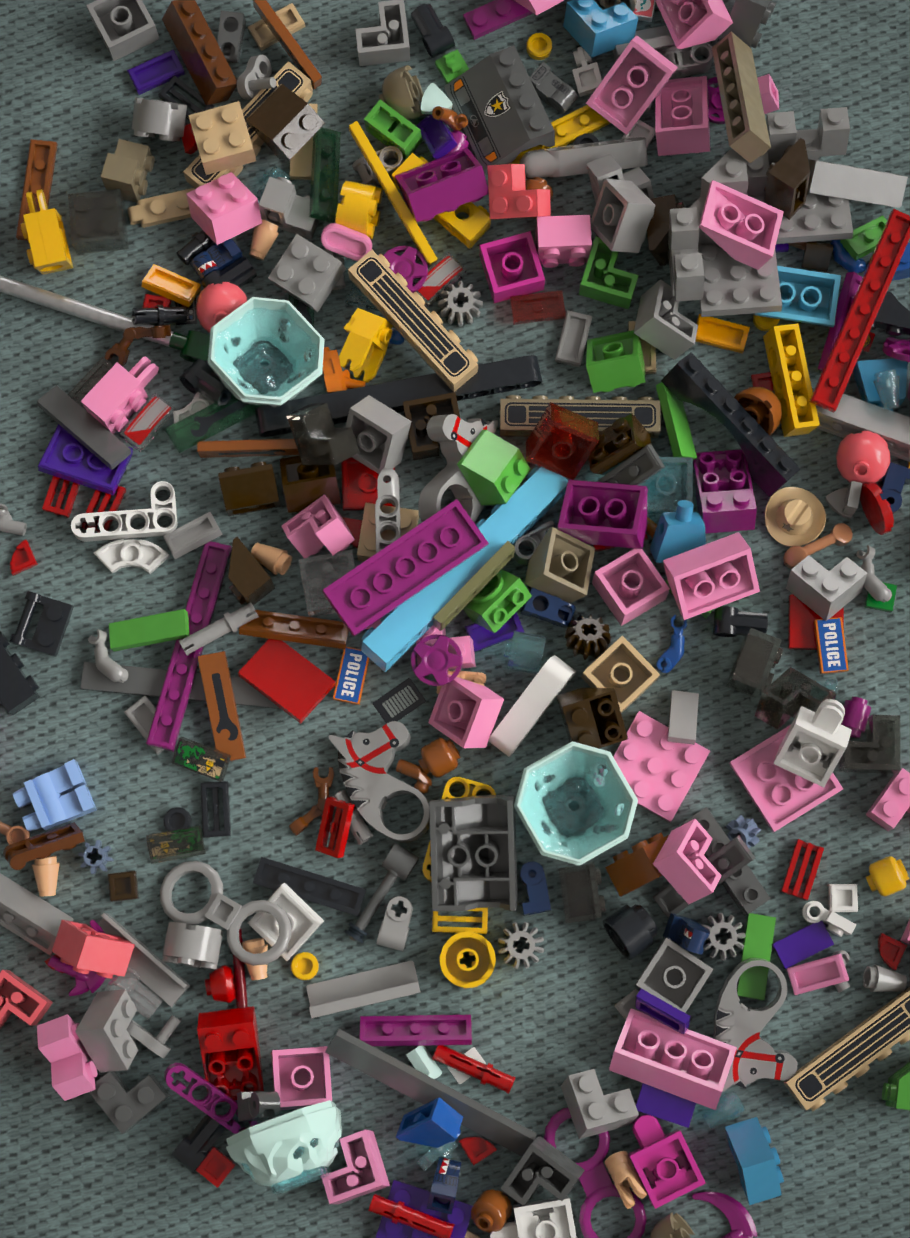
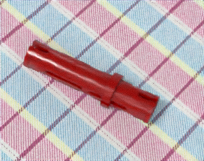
(474, 1068)
(405, 1215)

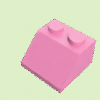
(466, 712)

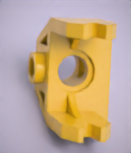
(365, 343)

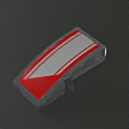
(440, 275)
(147, 422)

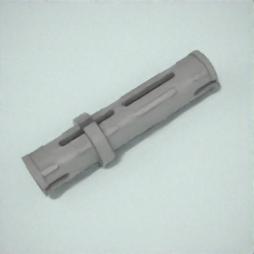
(228, 623)

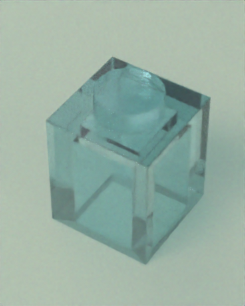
(525, 652)

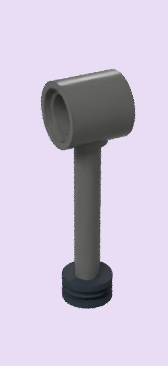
(399, 864)

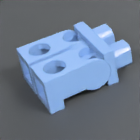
(48, 797)

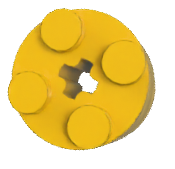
(359, 207)
(476, 946)

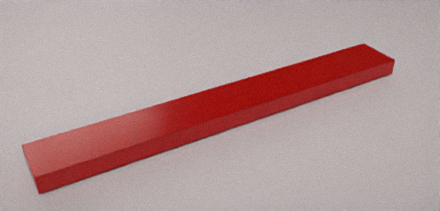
(862, 312)

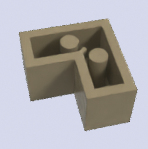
(128, 169)

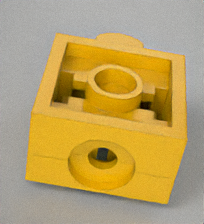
(46, 237)

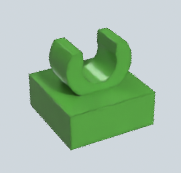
(451, 66)

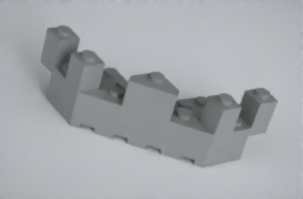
(708, 272)

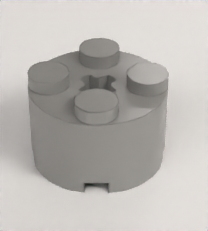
(159, 118)
(192, 945)

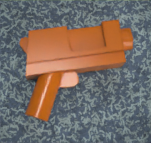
(334, 377)

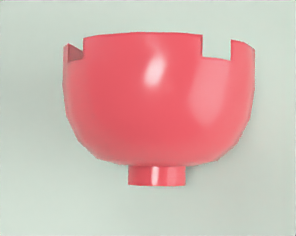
(218, 302)
(863, 457)

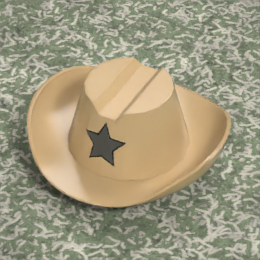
(794, 516)

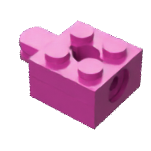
(663, 1162)

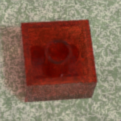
(562, 441)

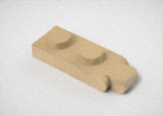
(160, 209)

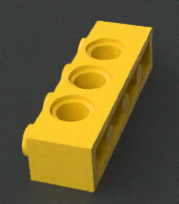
(465, 230)
(791, 379)

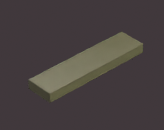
(474, 586)

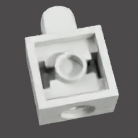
(814, 742)
(540, 1220)

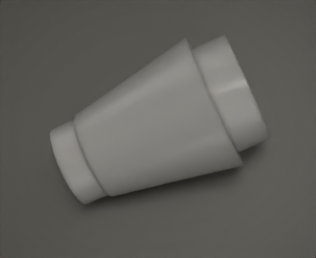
(883, 980)

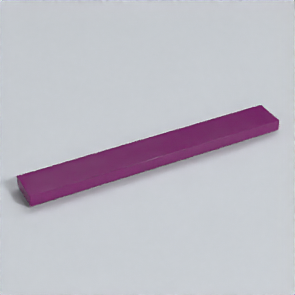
(183, 668)

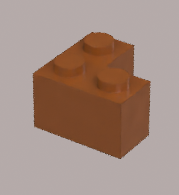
(637, 868)

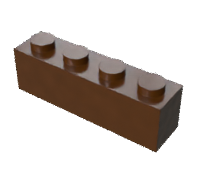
(199, 51)

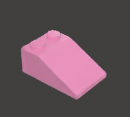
(631, 84)
(682, 117)
(741, 224)

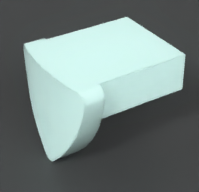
(434, 97)
(423, 1062)

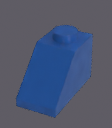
(431, 1124)

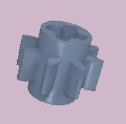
(746, 829)
(99, 863)

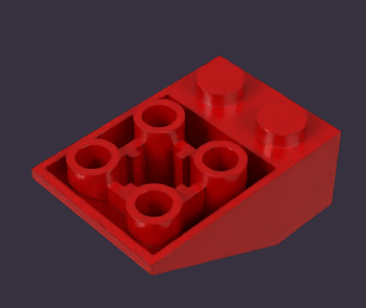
(231, 1050)

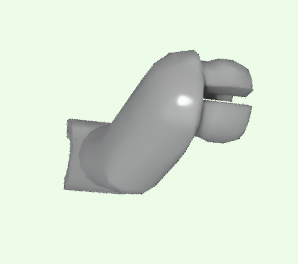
(873, 584)
(103, 662)

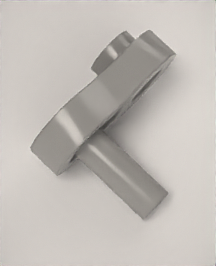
(255, 77)
(157, 1043)

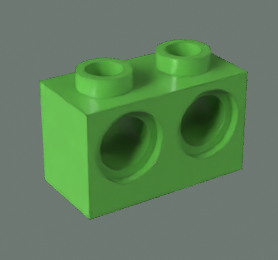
(393, 129)

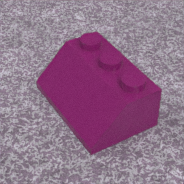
(443, 185)
(605, 513)

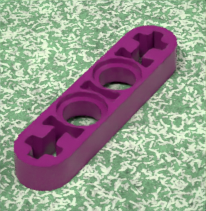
(207, 1104)

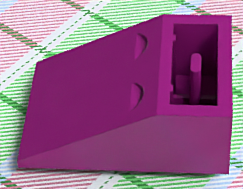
(724, 491)

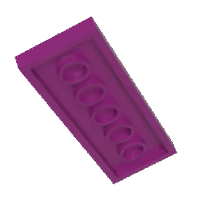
(405, 567)

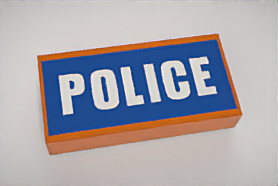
(831, 645)
(351, 676)

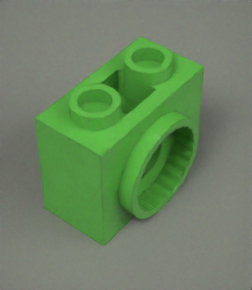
(498, 601)

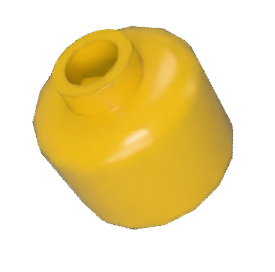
(887, 876)

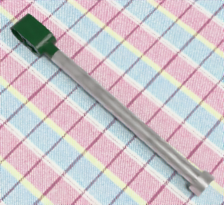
(192, 346)

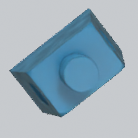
(864, 377)
(678, 532)

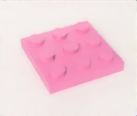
(656, 768)
(776, 791)

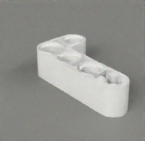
(125, 517)
(531, 705)

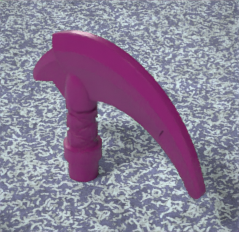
(84, 982)
(739, 1218)

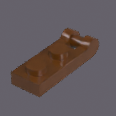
(43, 845)

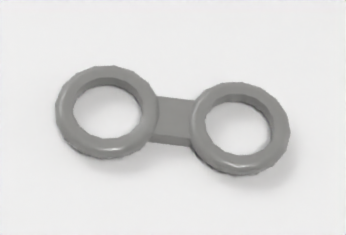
(225, 913)

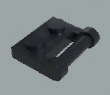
(50, 626)

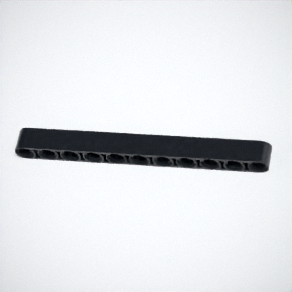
(489, 380)

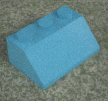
(807, 296)

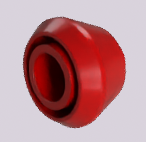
(221, 985)

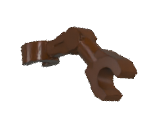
(130, 335)
(323, 786)

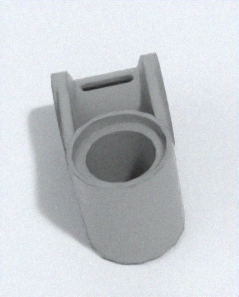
(686, 60)
(384, 154)
(532, 540)
(395, 929)

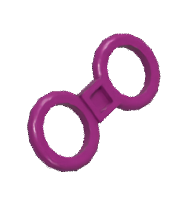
(596, 1180)

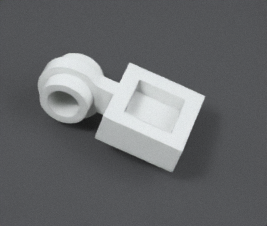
(588, 76)
(835, 922)

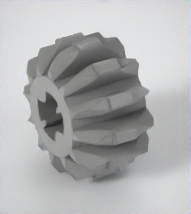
(450, 303)
(728, 943)
(526, 952)

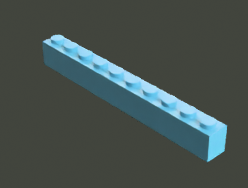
(507, 523)

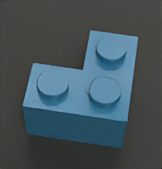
(597, 28)
(755, 1160)

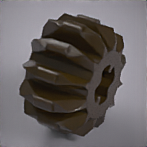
(587, 636)

